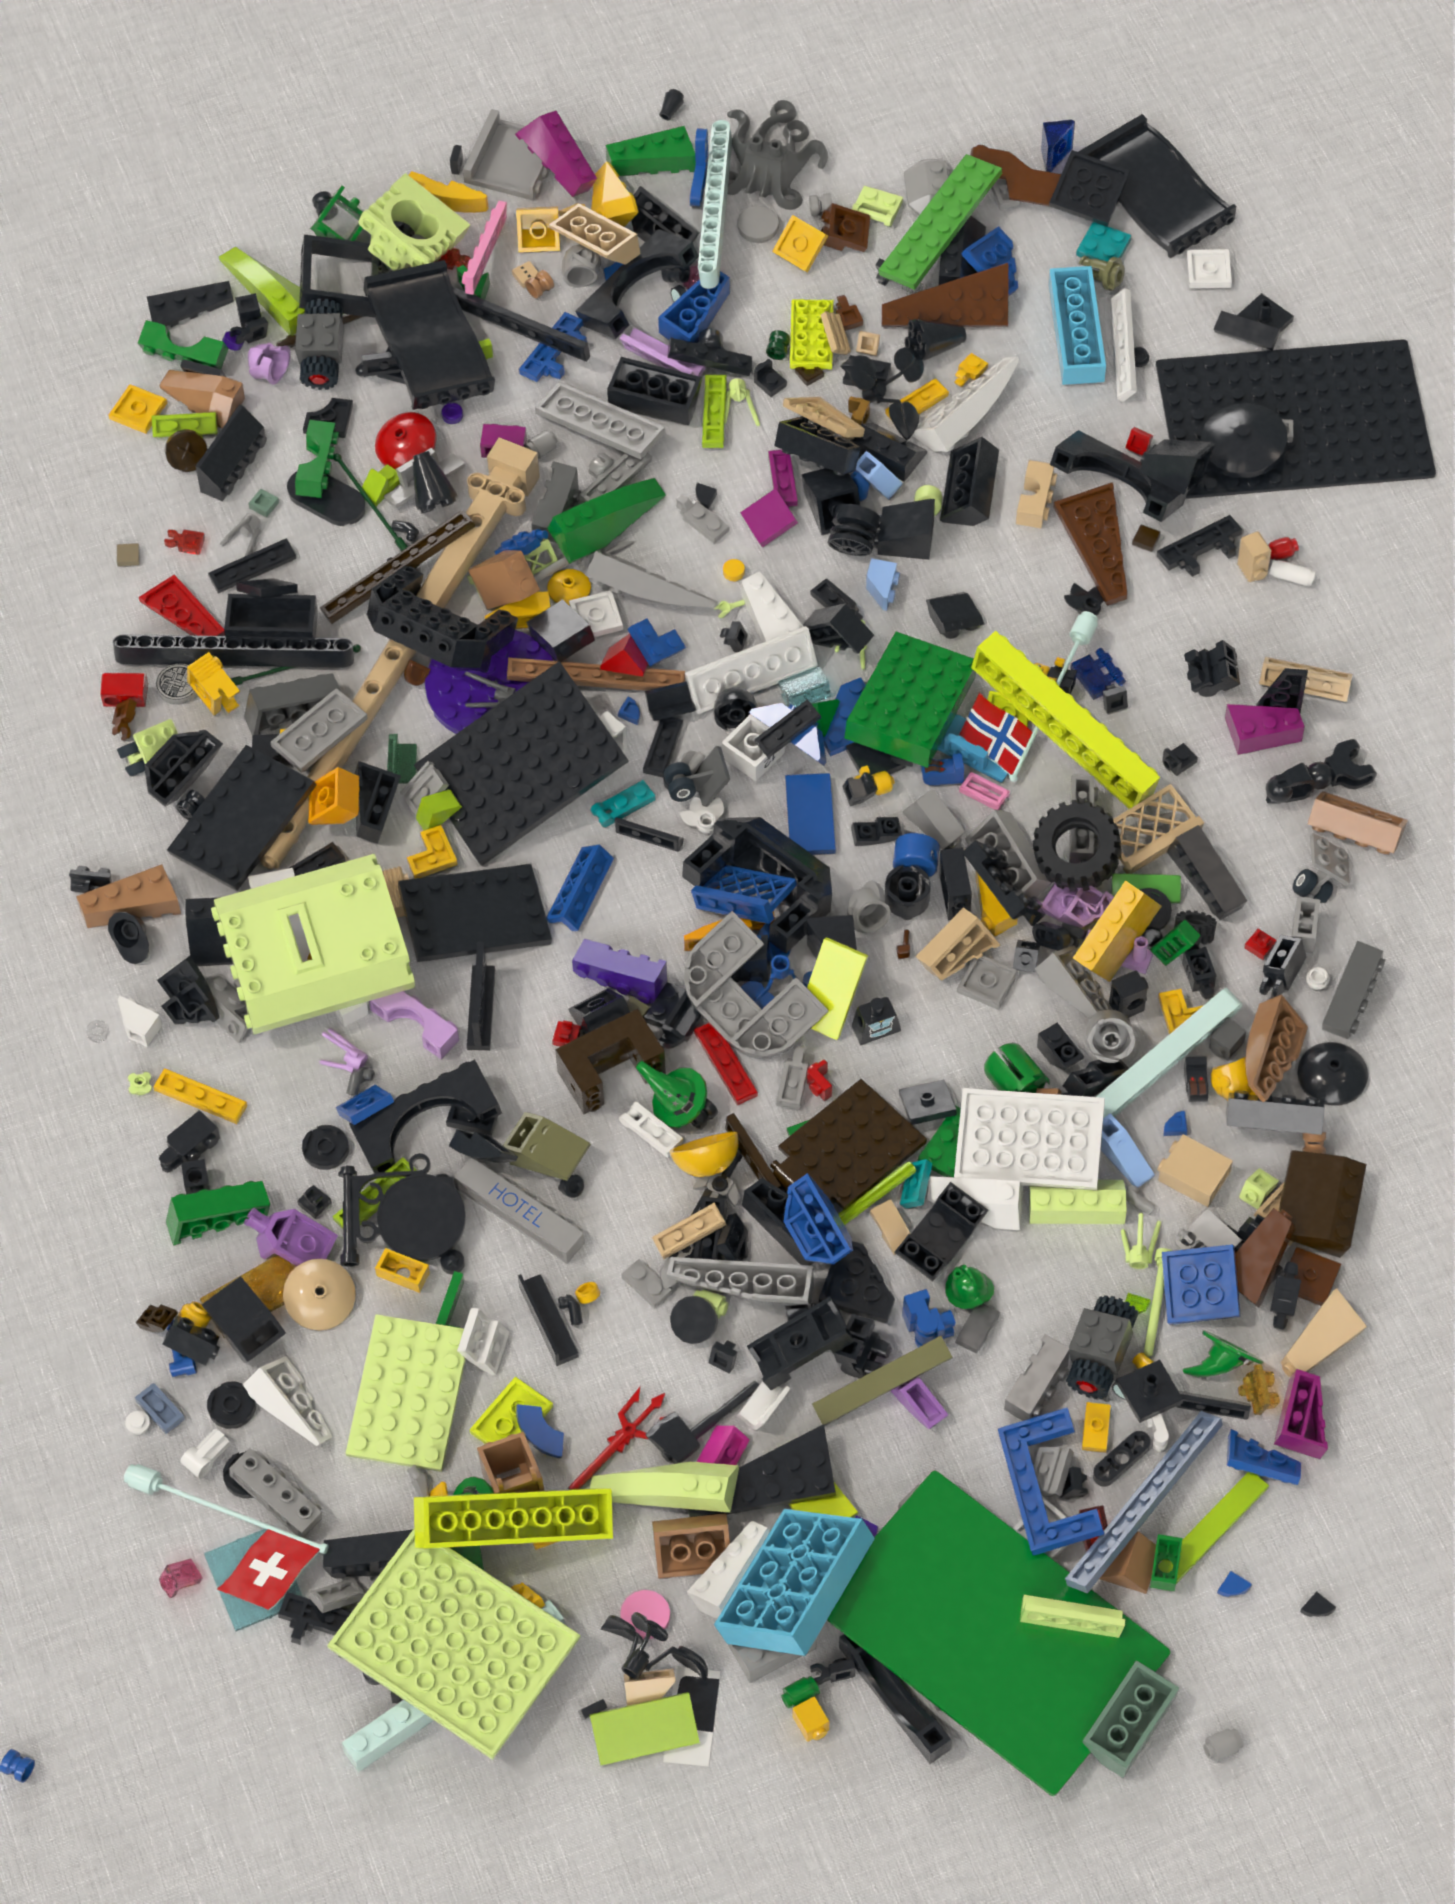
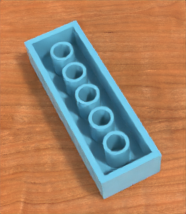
(1077, 325)

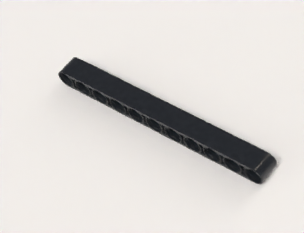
(234, 650)

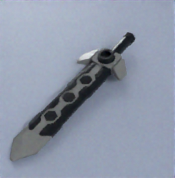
(714, 1186)

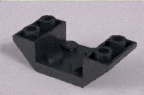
(942, 1232)

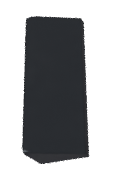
(648, 834)
(707, 1247)
(1215, 1405)

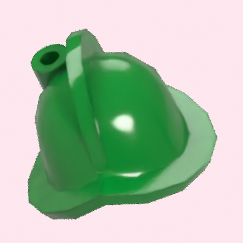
(968, 1287)

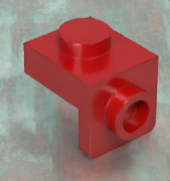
(817, 1082)

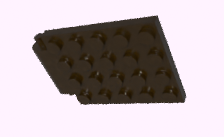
(848, 1146)

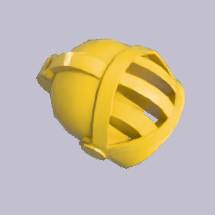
(1230, 1077)

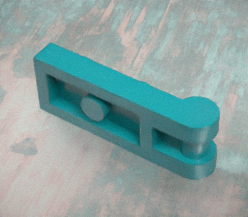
(623, 803)

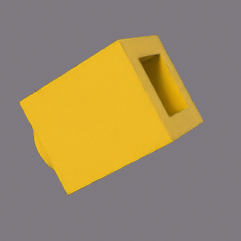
(811, 1719)

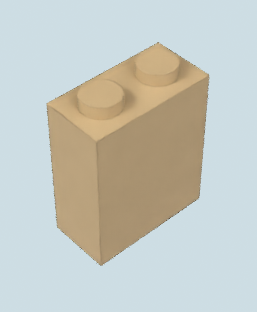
(1194, 1170)

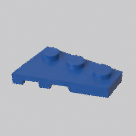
(1251, 1458)

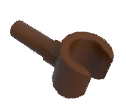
(903, 950)

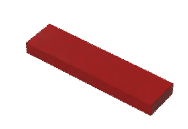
(726, 1064)

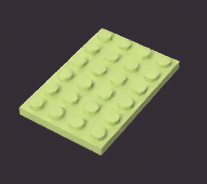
(407, 1393)

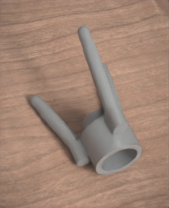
(247, 526)

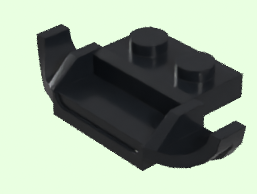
(674, 1015)

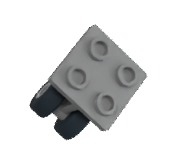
(1331, 862)

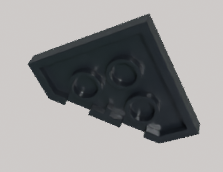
(858, 1286)

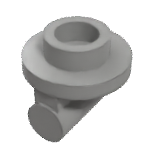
(693, 759)

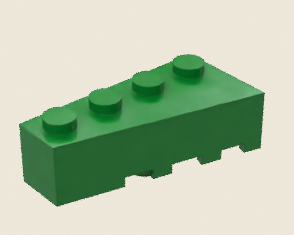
(652, 153)
(214, 1209)

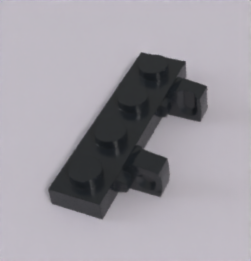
(1185, 551)
(306, 1616)

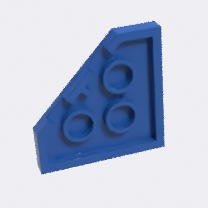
(993, 251)
(848, 696)

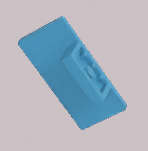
(972, 755)

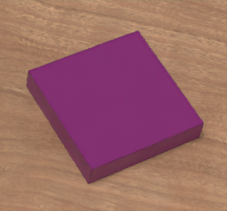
(769, 517)

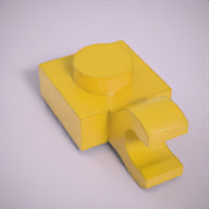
(970, 367)

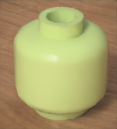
(930, 492)

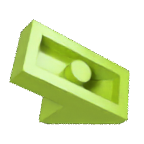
(380, 483)

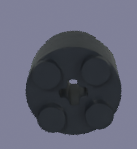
(907, 891)

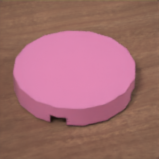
(648, 1604)

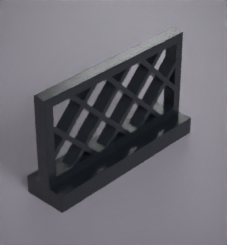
(481, 1002)

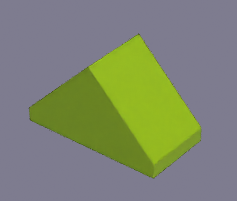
(436, 809)

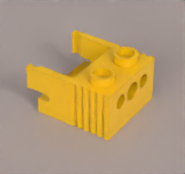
(212, 684)

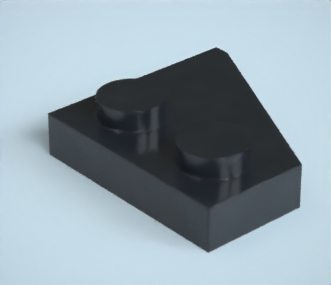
(733, 1239)

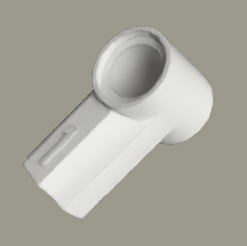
(201, 1458)

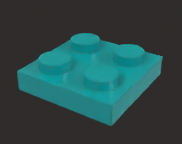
(1103, 243)

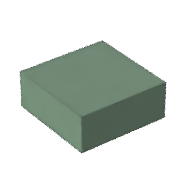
(263, 503)

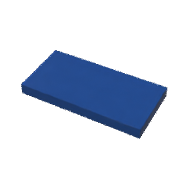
(811, 812)

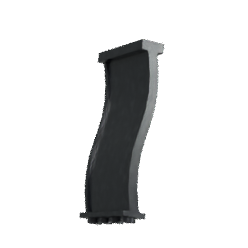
(1162, 187)
(428, 335)

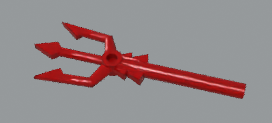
(621, 1438)

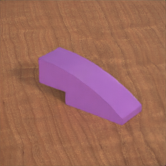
(920, 1402)

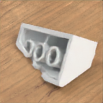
(280, 1392)

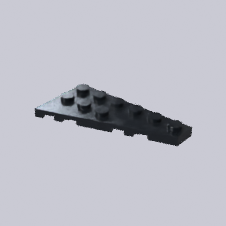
(783, 1476)

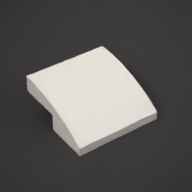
(483, 1341)

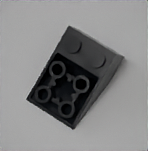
(243, 1319)

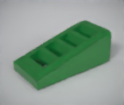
(1184, 933)

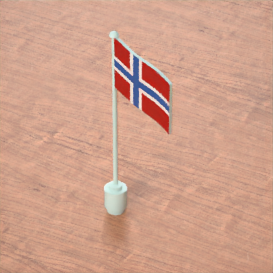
(1003, 734)

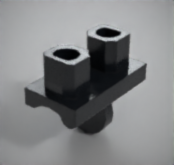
(85, 880)

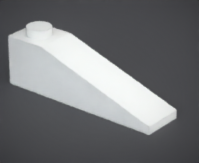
(1000, 1197)

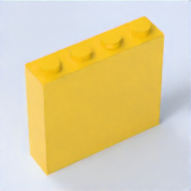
(1116, 931)

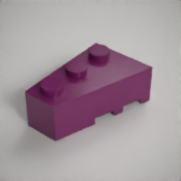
(1263, 727)
(1301, 1416)

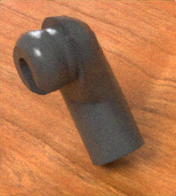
(358, 1077)

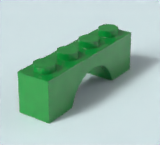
(157, 340)
(312, 476)

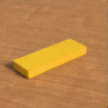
(925, 396)

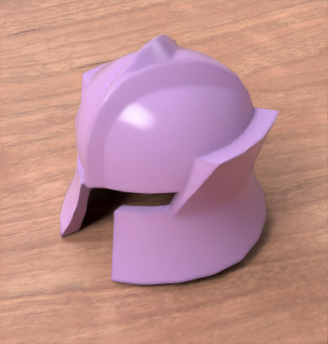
(268, 362)

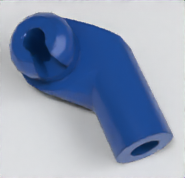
(862, 484)

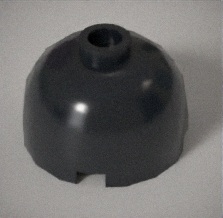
(733, 707)

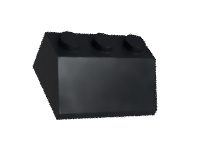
(890, 449)

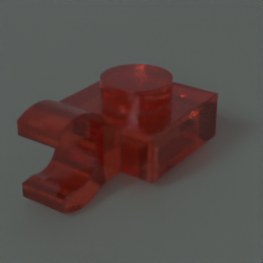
(454, 258)

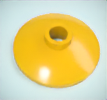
(560, 590)

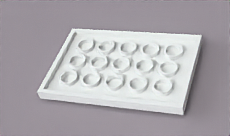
(1030, 1138)

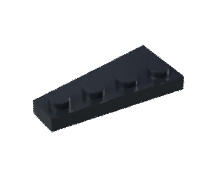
(181, 304)

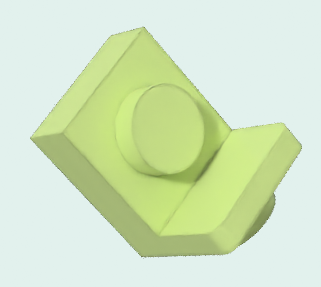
(1257, 1188)

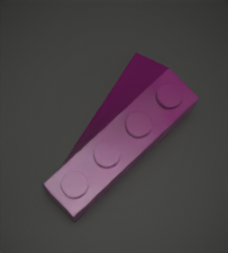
(557, 149)

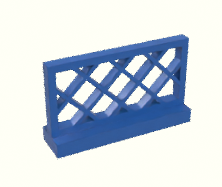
(742, 903)

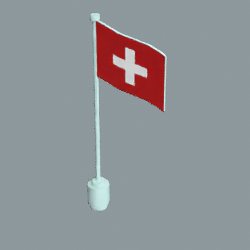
(267, 1566)

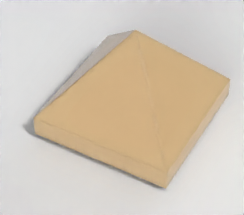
(868, 343)

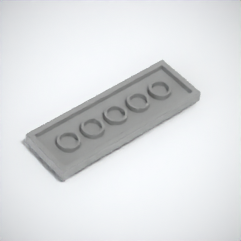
(600, 420)

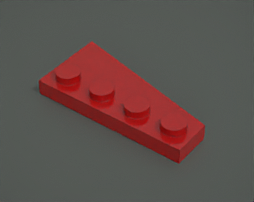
(181, 608)

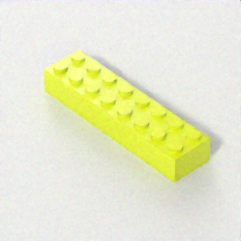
(513, 1518)

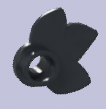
(1084, 600)

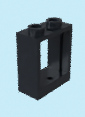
(954, 881)

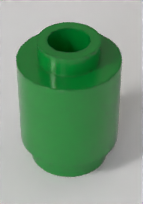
(799, 1691)

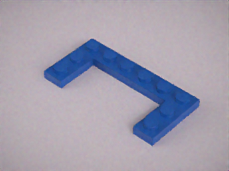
(1040, 1533)

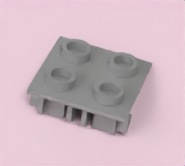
(1207, 1232)

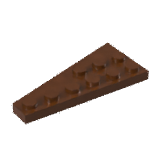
(968, 302)
(1094, 530)

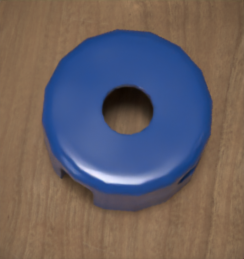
(916, 851)

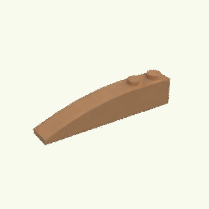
(1273, 1045)

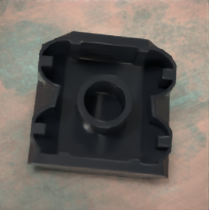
(954, 613)

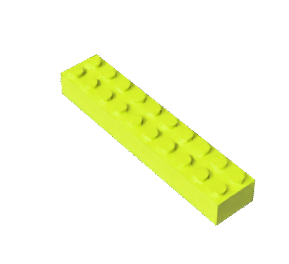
(1064, 721)

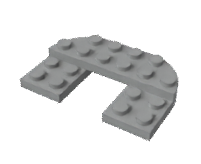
(730, 1010)

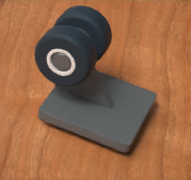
(707, 780)

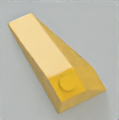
(611, 197)

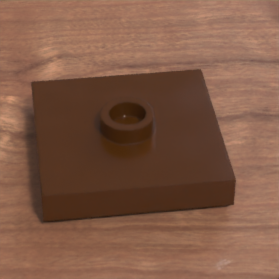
(1316, 1275)

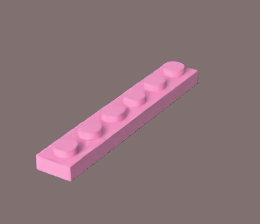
(486, 245)

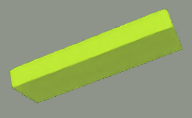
(200, 422)

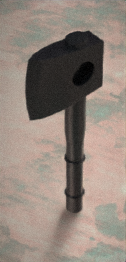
(680, 1442)

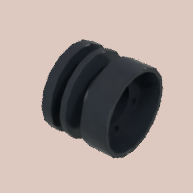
(853, 529)

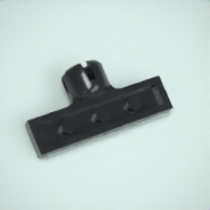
(710, 353)

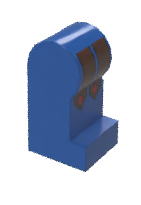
(944, 771)

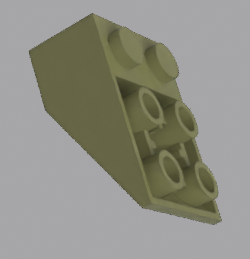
(545, 1146)

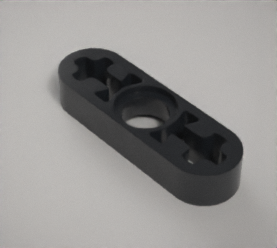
(1125, 1448)

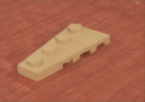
(824, 414)

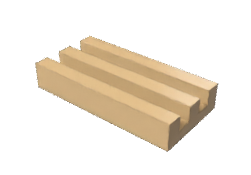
(835, 333)

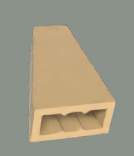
(1325, 1334)

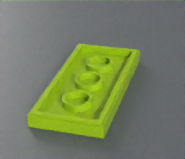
(644, 1728)

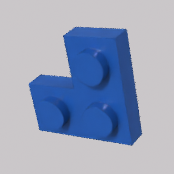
(655, 647)

